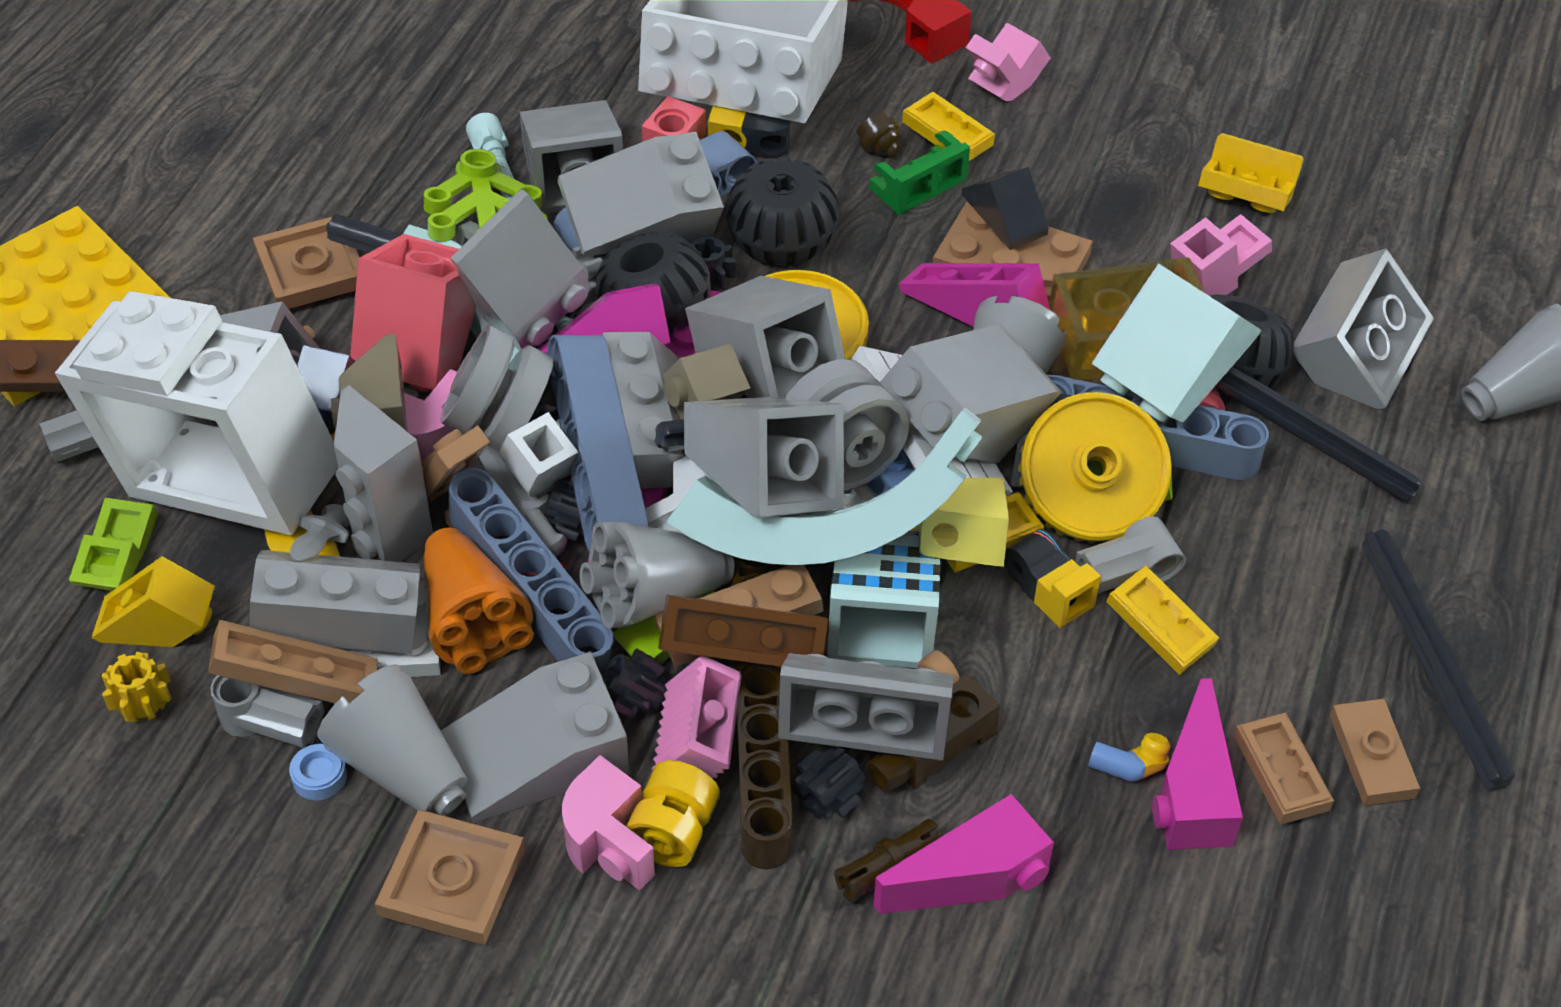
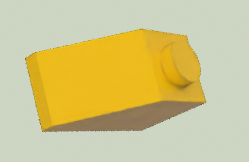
(155, 607)

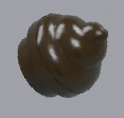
(879, 135)

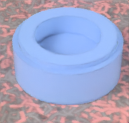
(317, 773)

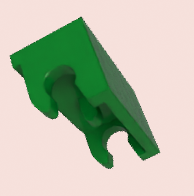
(924, 176)

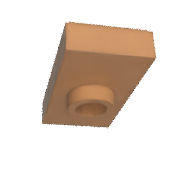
(1374, 752)
(1283, 768)

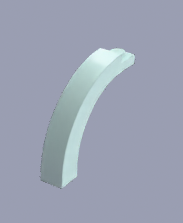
(822, 537)

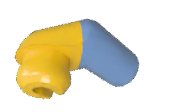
(1134, 764)

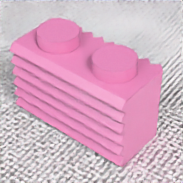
(700, 716)

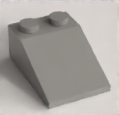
(641, 191)
(521, 272)
(536, 737)

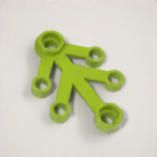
(480, 172)

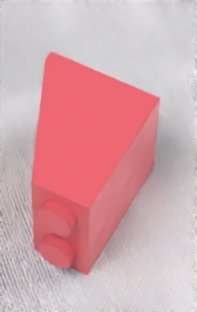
(420, 297)

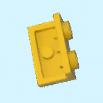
(1251, 173)

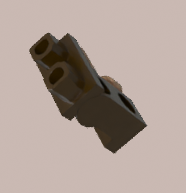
(964, 728)

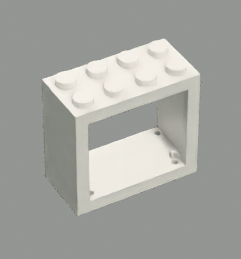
(742, 53)
(253, 469)

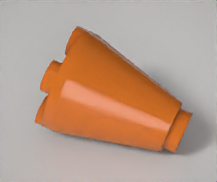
(471, 604)

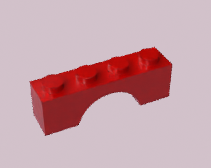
(935, 26)

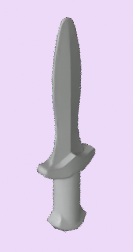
(530, 507)
(320, 530)

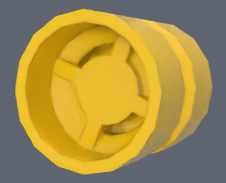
(674, 810)

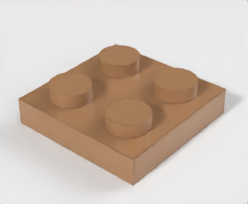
(306, 264)
(450, 877)

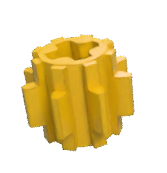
(136, 687)

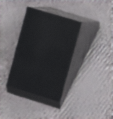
(1009, 206)

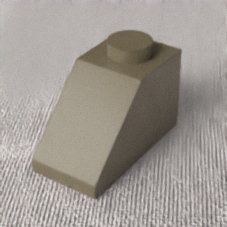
(705, 377)
(378, 379)

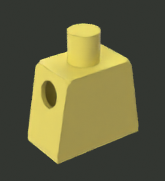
(969, 524)

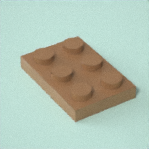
(975, 242)

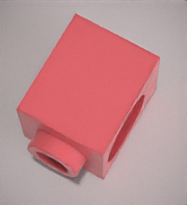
(675, 118)

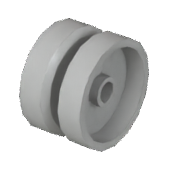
(495, 387)
(872, 417)

